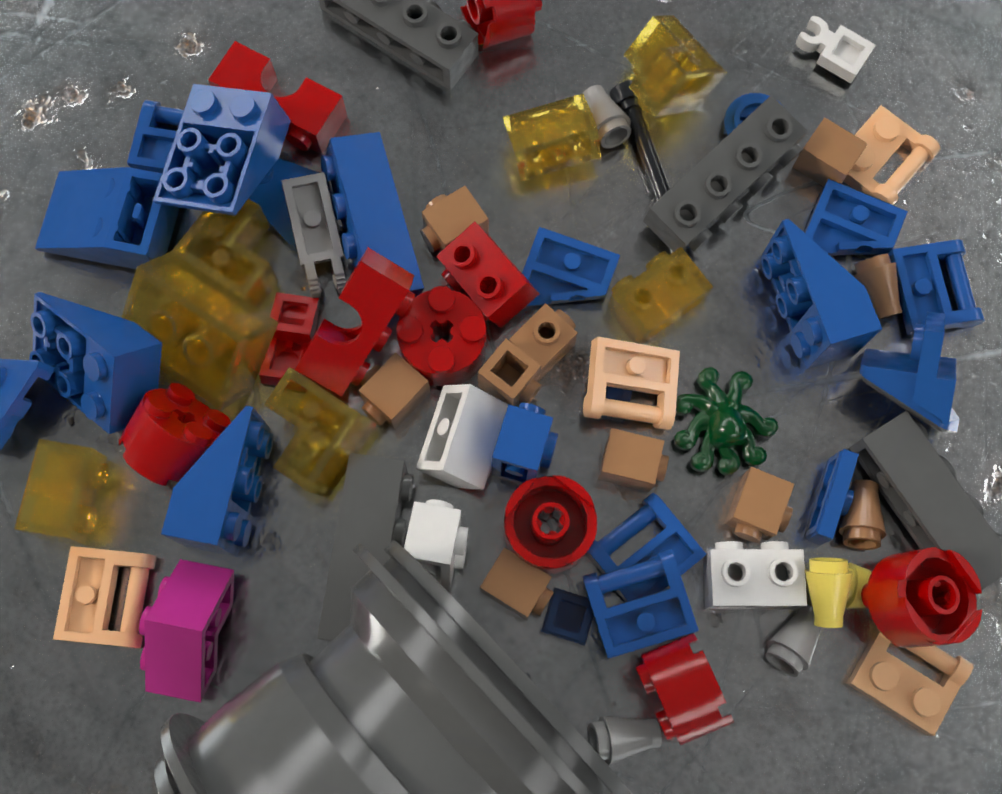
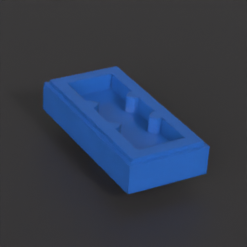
(833, 497)

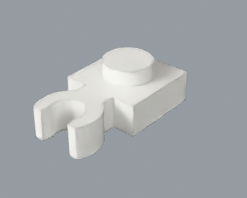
(839, 52)

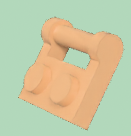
(884, 136)
(635, 369)
(90, 594)
(906, 690)

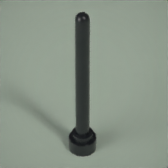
(628, 102)

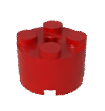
(501, 19)
(443, 314)
(170, 433)
(543, 499)
(924, 598)
(685, 690)

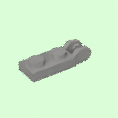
(314, 228)

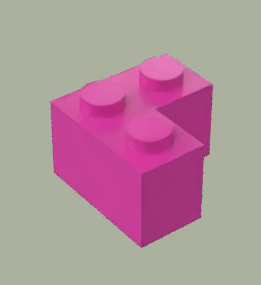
(184, 630)

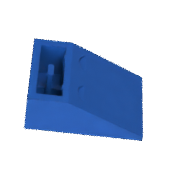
(222, 149)
(107, 217)
(818, 297)
(97, 357)
(216, 493)

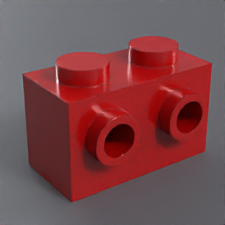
(486, 275)

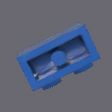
(523, 443)

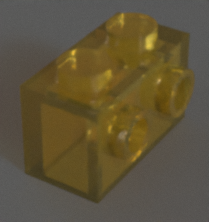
(556, 132)
(659, 295)
(62, 492)

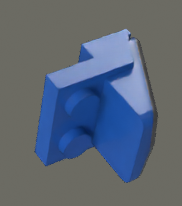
(919, 380)

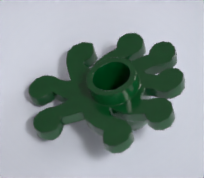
(724, 424)

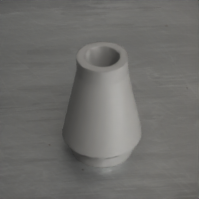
(610, 119)
(794, 643)
(623, 737)

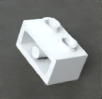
(462, 436)
(437, 539)
(754, 577)

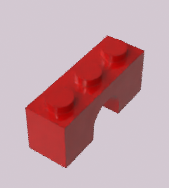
(313, 109)
(376, 292)

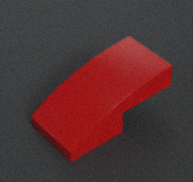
(295, 329)

